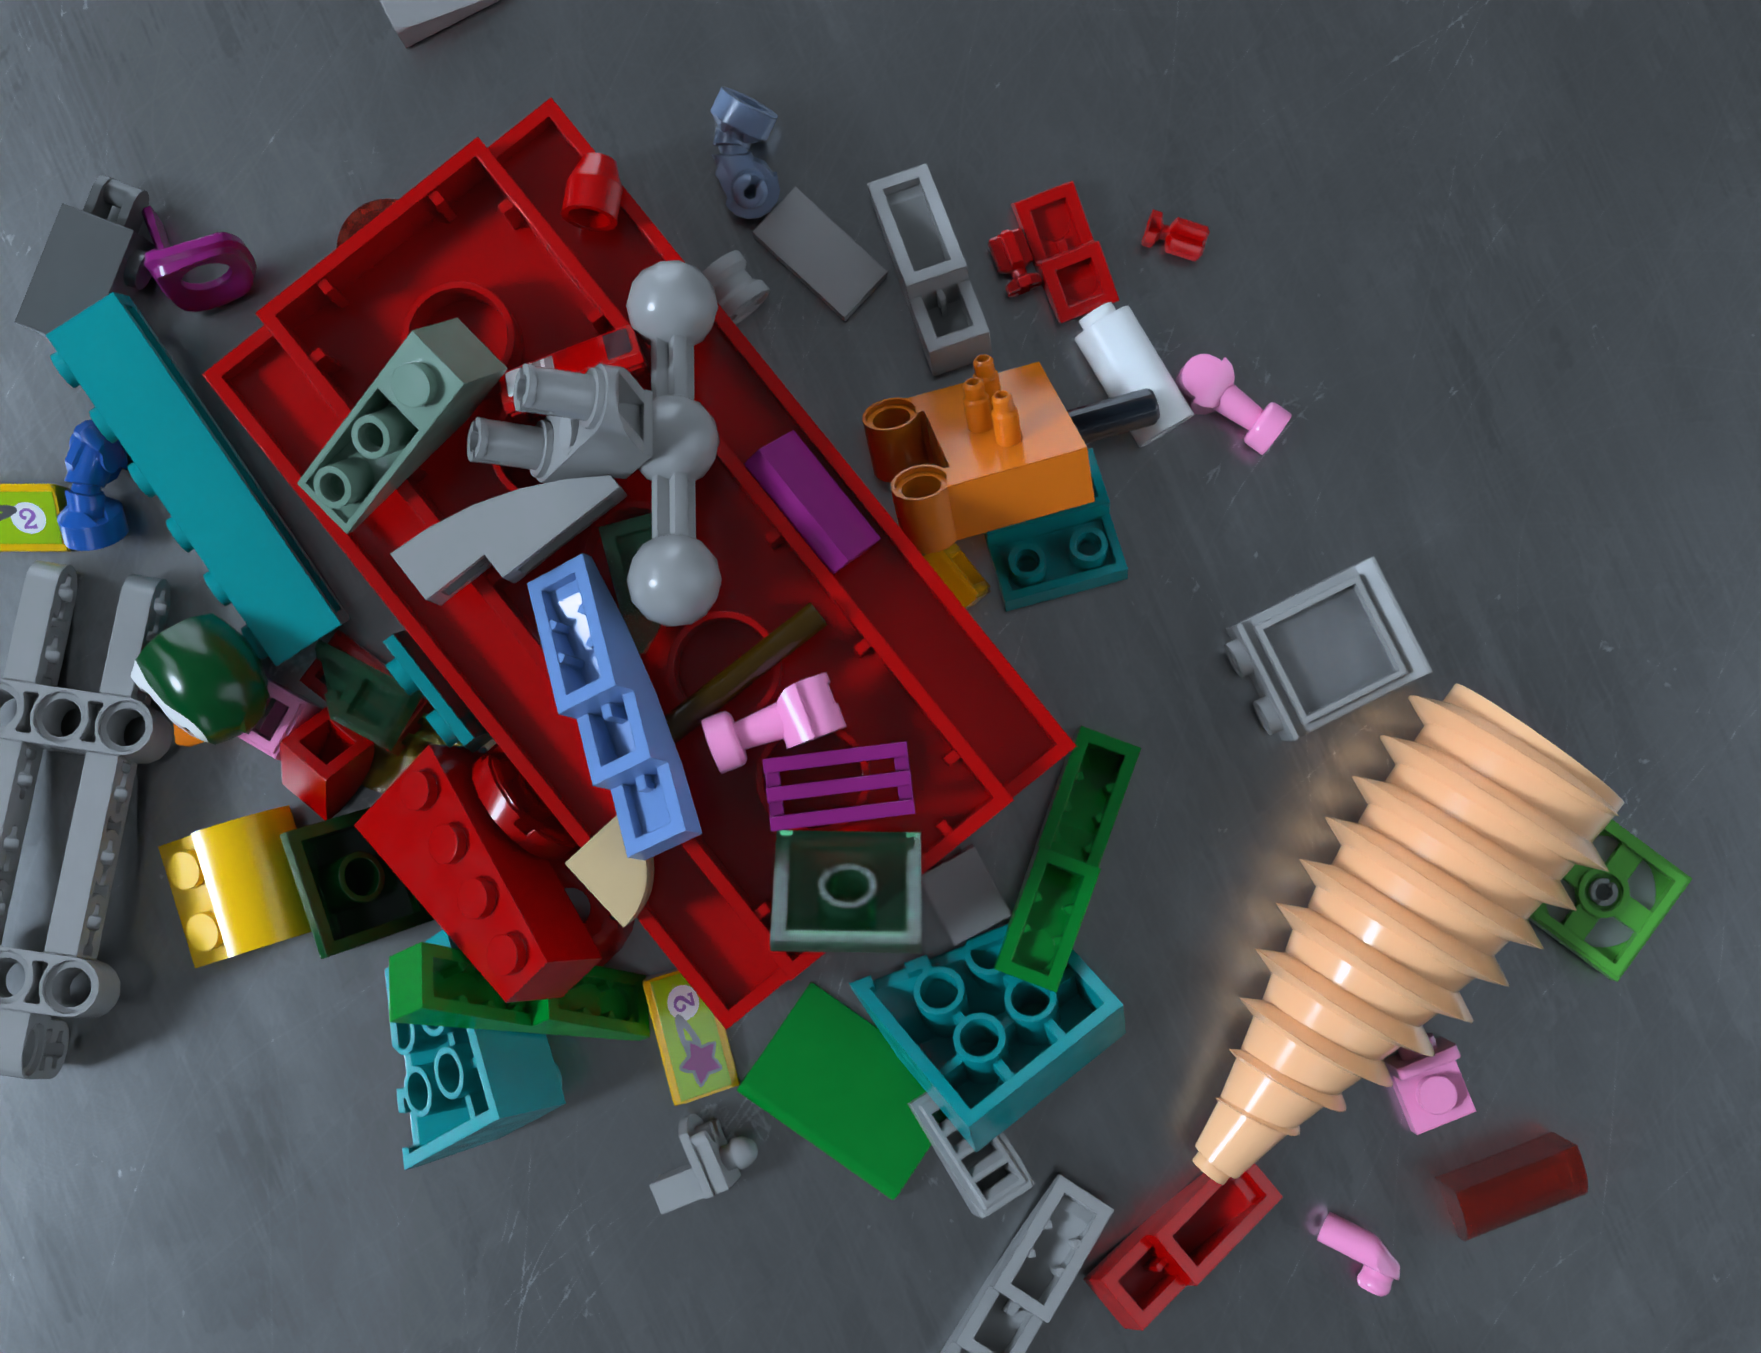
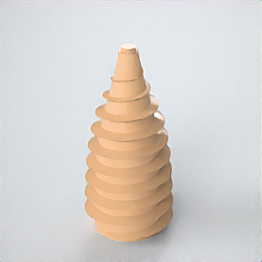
(1407, 915)

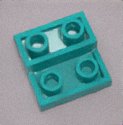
(1058, 551)
(416, 672)

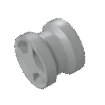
(734, 286)

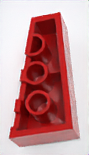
(478, 882)

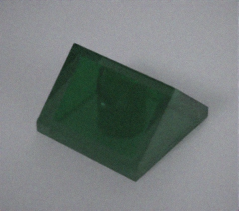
(847, 892)

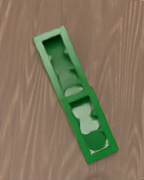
(1067, 858)
(445, 989)

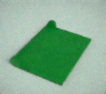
(842, 1091)

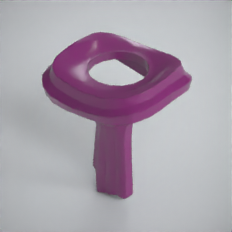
(171, 263)

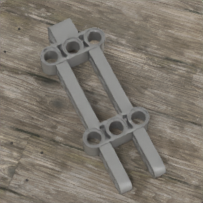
(29, 1039)

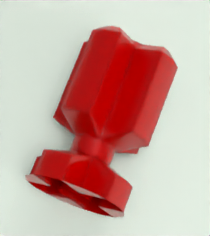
(1181, 238)
(1012, 257)

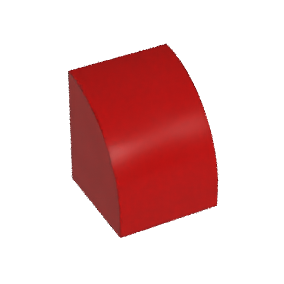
(325, 763)

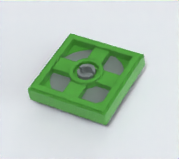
(1614, 907)

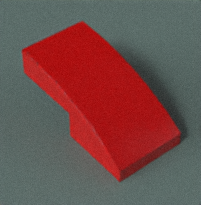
(1065, 252)

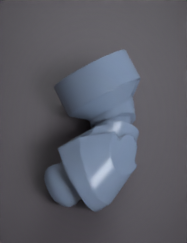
(745, 179)

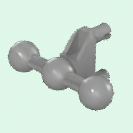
(613, 427)

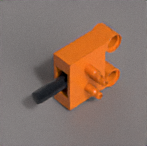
(997, 449)

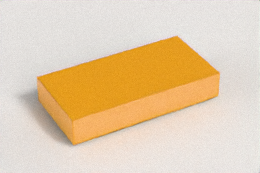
(959, 575)

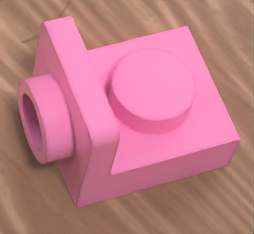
(1430, 1087)

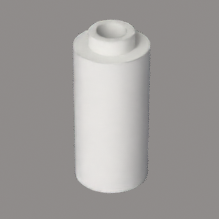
(1127, 363)

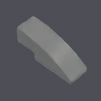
(930, 269)
(506, 531)

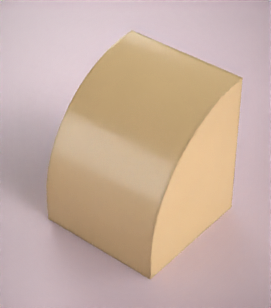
(614, 879)

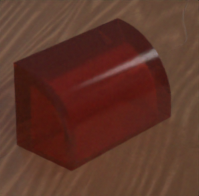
(1513, 1185)

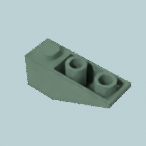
(401, 420)

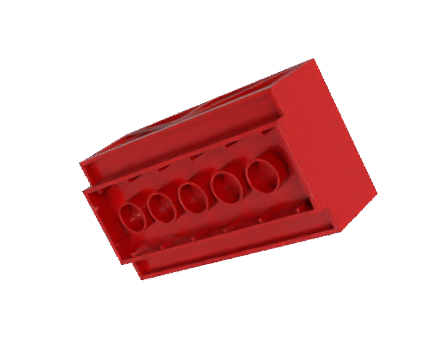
(898, 646)

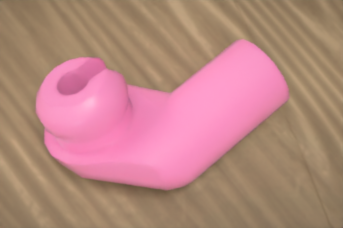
(1365, 1247)

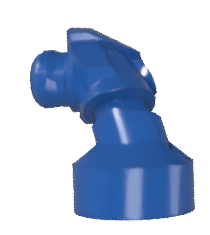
(90, 517)

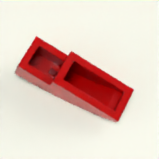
(1180, 1245)

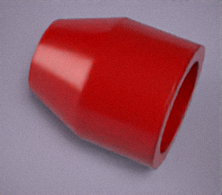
(593, 194)

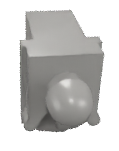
(711, 1165)

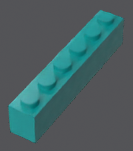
(196, 476)

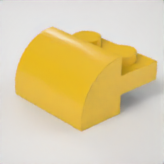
(235, 886)

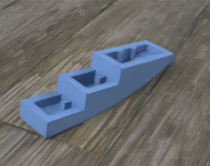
(617, 710)

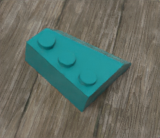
(988, 1039)
(470, 1083)

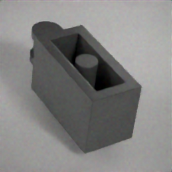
(88, 257)

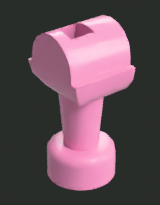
(1210, 387)
(799, 716)

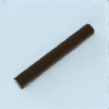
(744, 671)

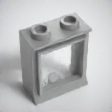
(1326, 651)

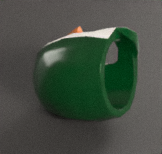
(204, 680)

